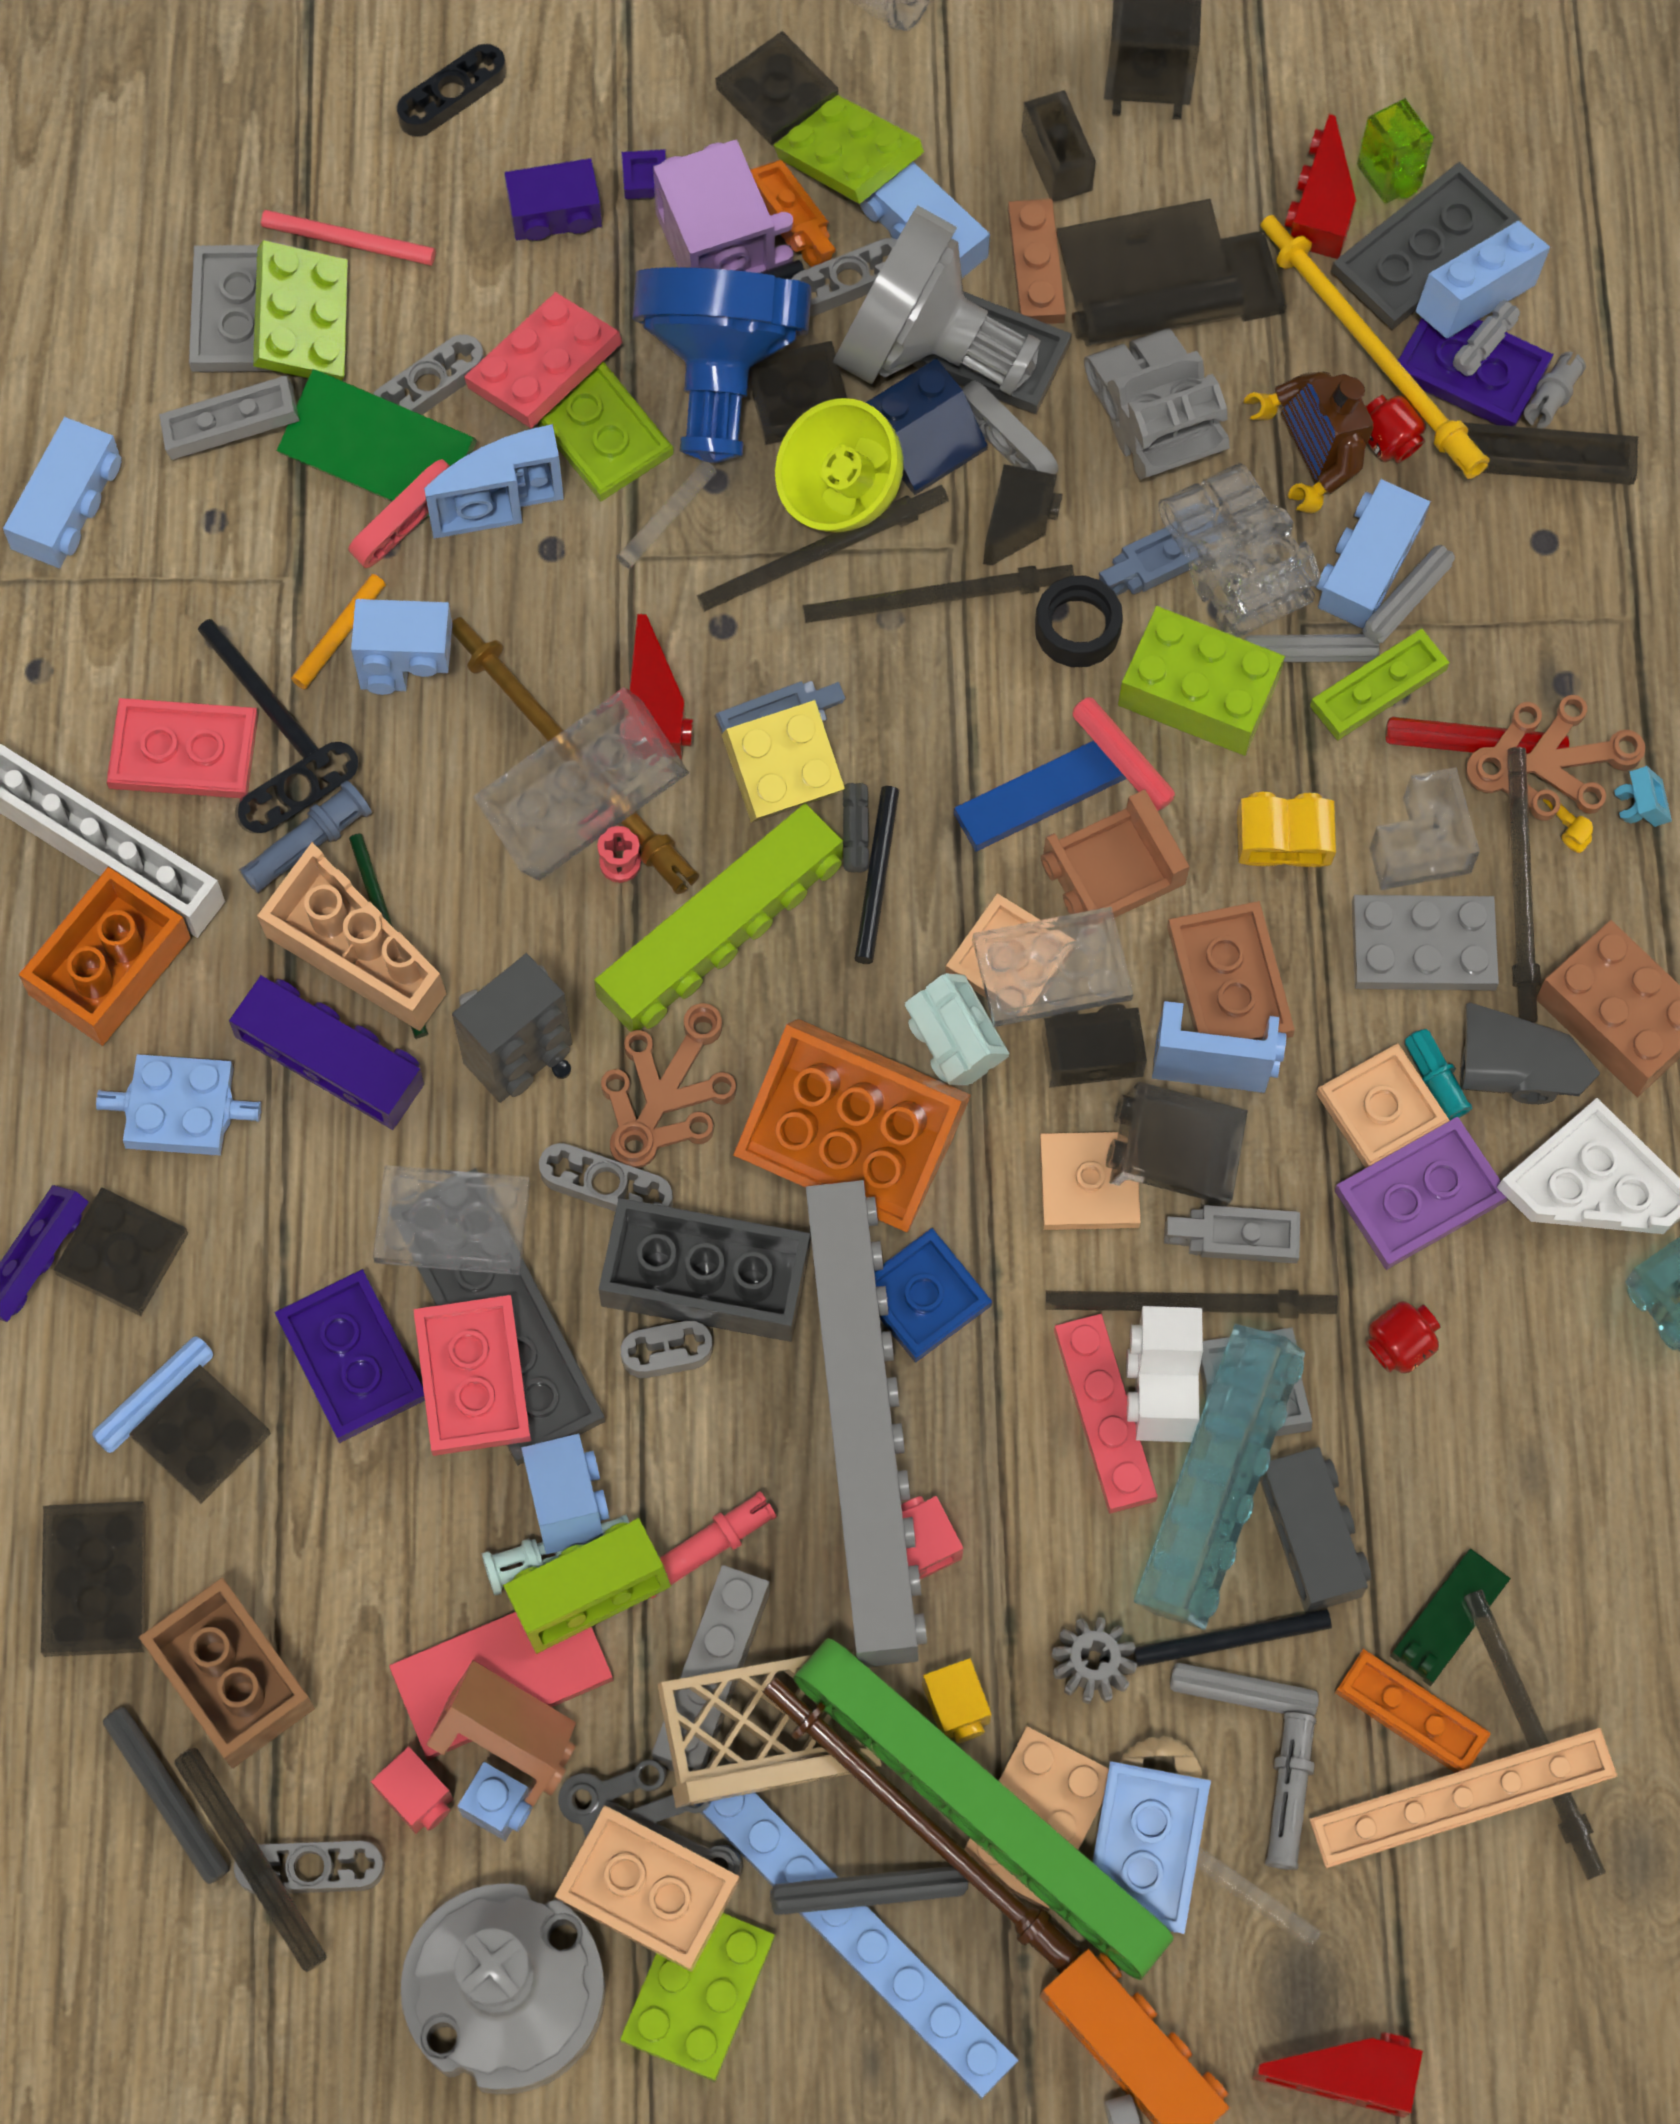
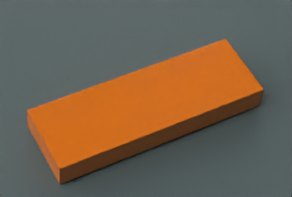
(1412, 1713)

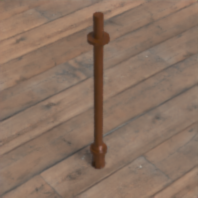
(1030, 1924)

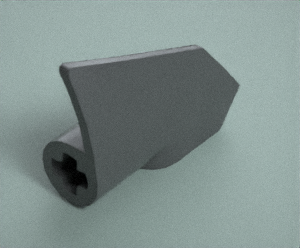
(1521, 1058)

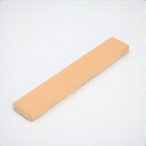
(1463, 1798)

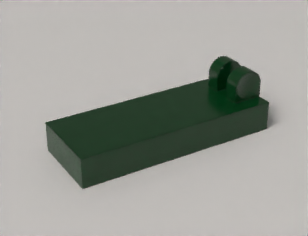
(1447, 1619)

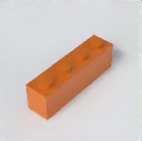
(1131, 2046)

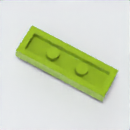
(1379, 684)

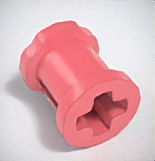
(607, 848)

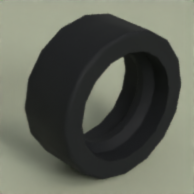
(1089, 591)

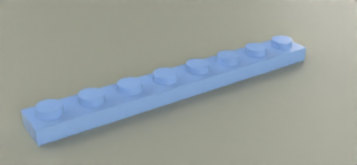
(867, 1945)

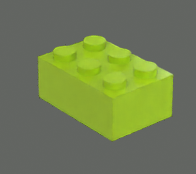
(1200, 680)

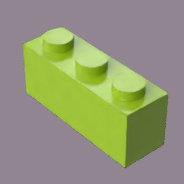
(587, 1585)

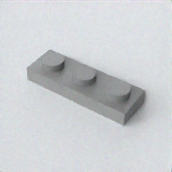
(229, 417)

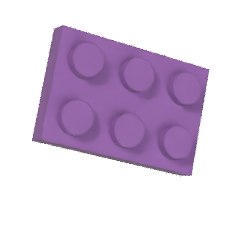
(1421, 1193)

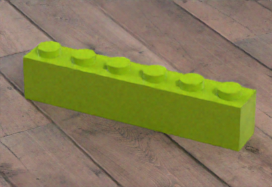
(720, 919)

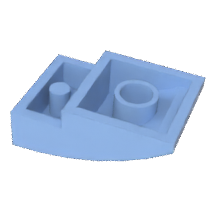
(494, 484)

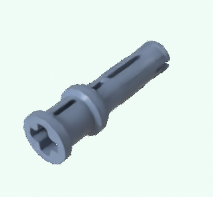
(322, 824)

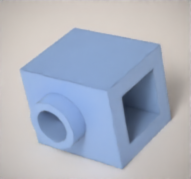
(495, 1802)

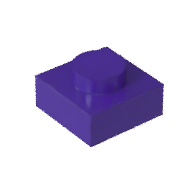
(638, 172)

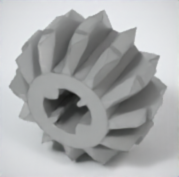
(1108, 1672)

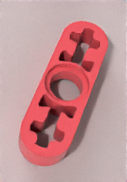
(395, 520)

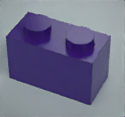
(553, 199)

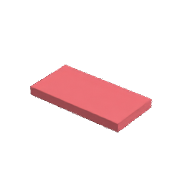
(504, 1649)

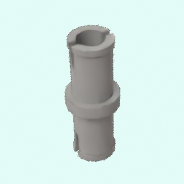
(1554, 389)

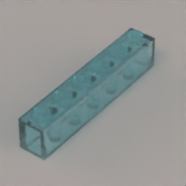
(1220, 1476)

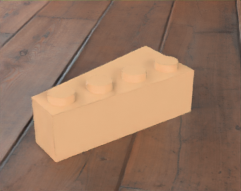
(347, 937)

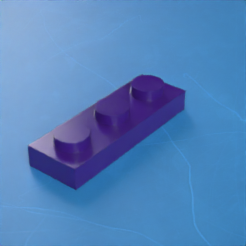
(35, 1246)

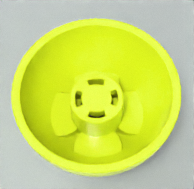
(827, 450)

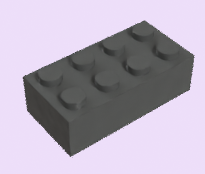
(704, 1269)

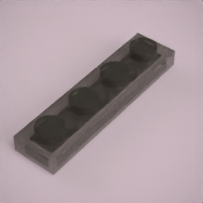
(1556, 453)

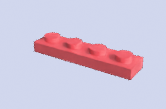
(1103, 1413)

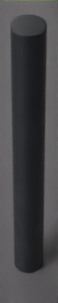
(257, 688)
(876, 875)
(1232, 1638)

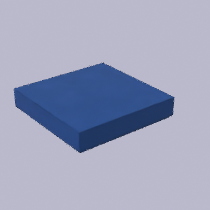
(928, 1295)

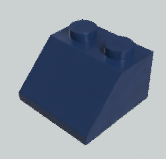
(931, 424)

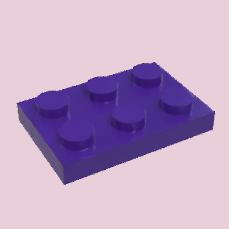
(1496, 389)
(350, 1356)

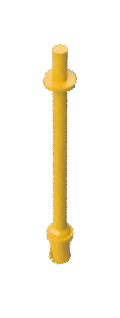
(1449, 434)

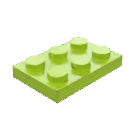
(848, 148)
(300, 311)
(696, 2013)

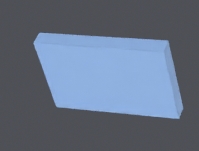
(1152, 1837)

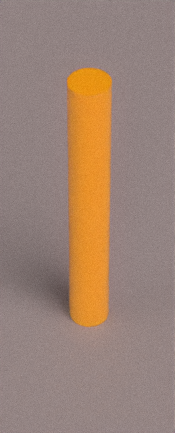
(335, 634)

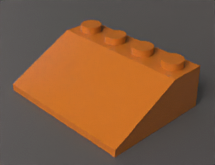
(851, 1116)

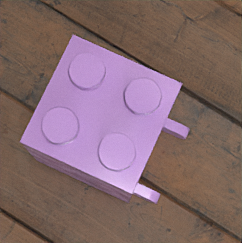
(717, 213)

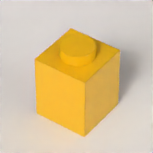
(957, 1701)

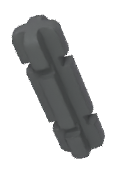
(855, 827)

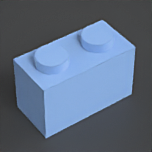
(563, 1492)

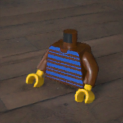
(1327, 426)

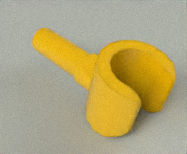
(1579, 829)

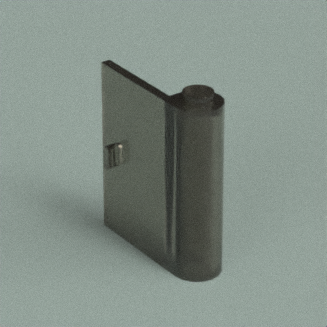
(1148, 273)

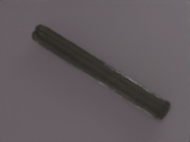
(250, 1860)

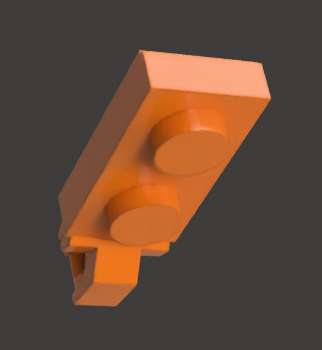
(785, 194)

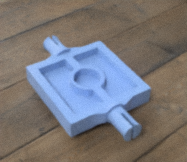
(178, 1105)

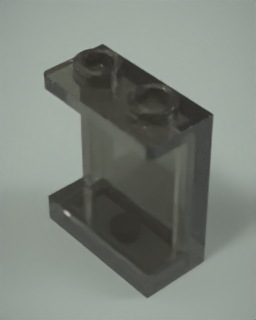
(1177, 1143)

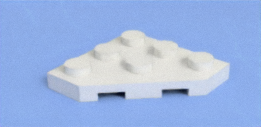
(1596, 1178)

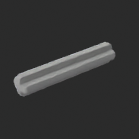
(1408, 594)
(1319, 647)
(1243, 1690)

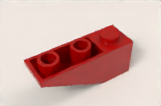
(1327, 195)

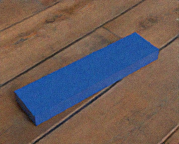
(1036, 795)

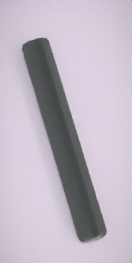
(166, 1795)
(867, 1890)

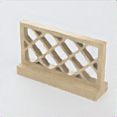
(743, 1776)

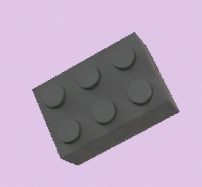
(513, 1029)

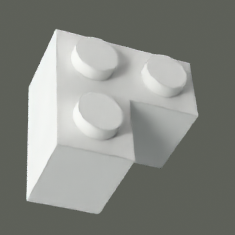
(1166, 1368)

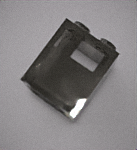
(1152, 52)

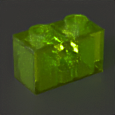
(1395, 151)

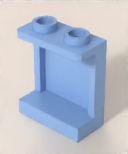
(1215, 1058)

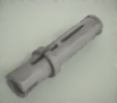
(1291, 1789)

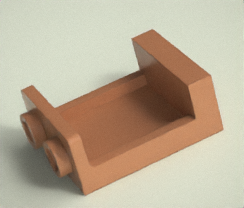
(1117, 860)
(509, 1726)

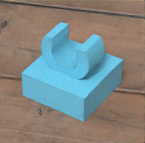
(1649, 798)

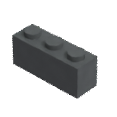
(1315, 1530)

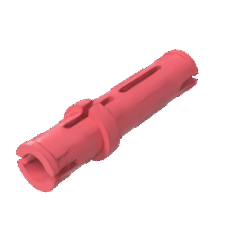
(721, 1534)

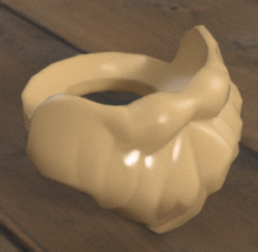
(1184, 1759)

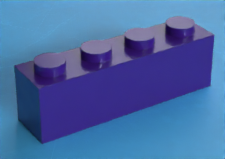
(328, 1051)

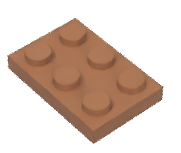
(1230, 972)

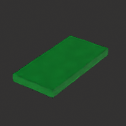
(367, 437)

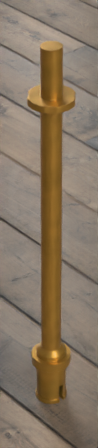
(655, 848)

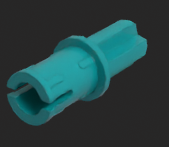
(1437, 1074)

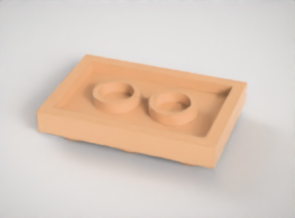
(1058, 1787)
(647, 1888)

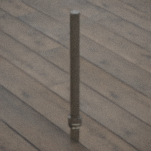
(901, 512)
(1026, 580)
(1525, 972)
(1286, 1303)
(1574, 1826)

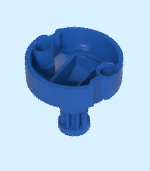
(720, 329)

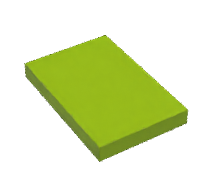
(606, 433)

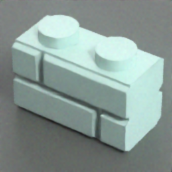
(955, 1030)

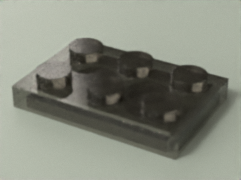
(93, 1579)

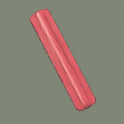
(1122, 752)

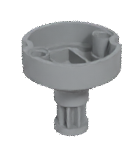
(922, 311)
(503, 1988)

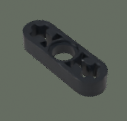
(443, 107)
(261, 795)

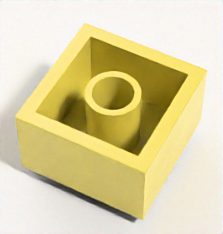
(782, 761)

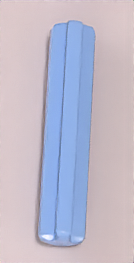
(150, 1394)

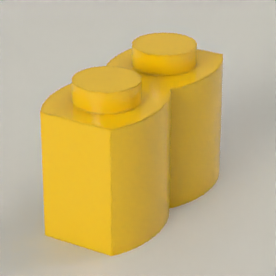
(1285, 830)

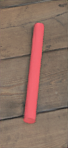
(348, 237)

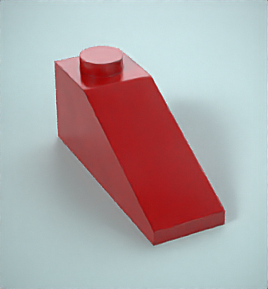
(657, 687)
(1360, 2073)

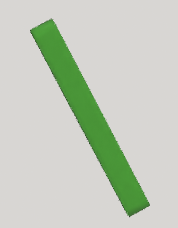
(984, 1809)

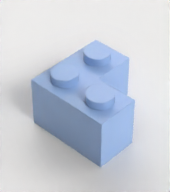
(399, 639)

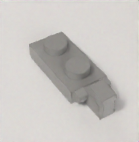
(1237, 1233)

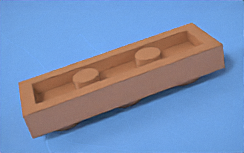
(1036, 260)

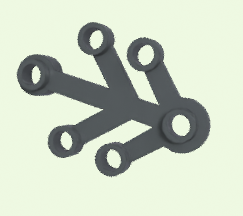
(646, 1815)

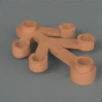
(1548, 761)
(663, 1094)

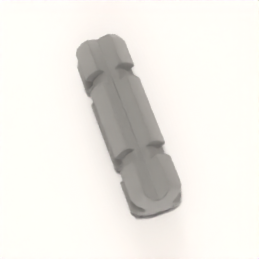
(1486, 338)

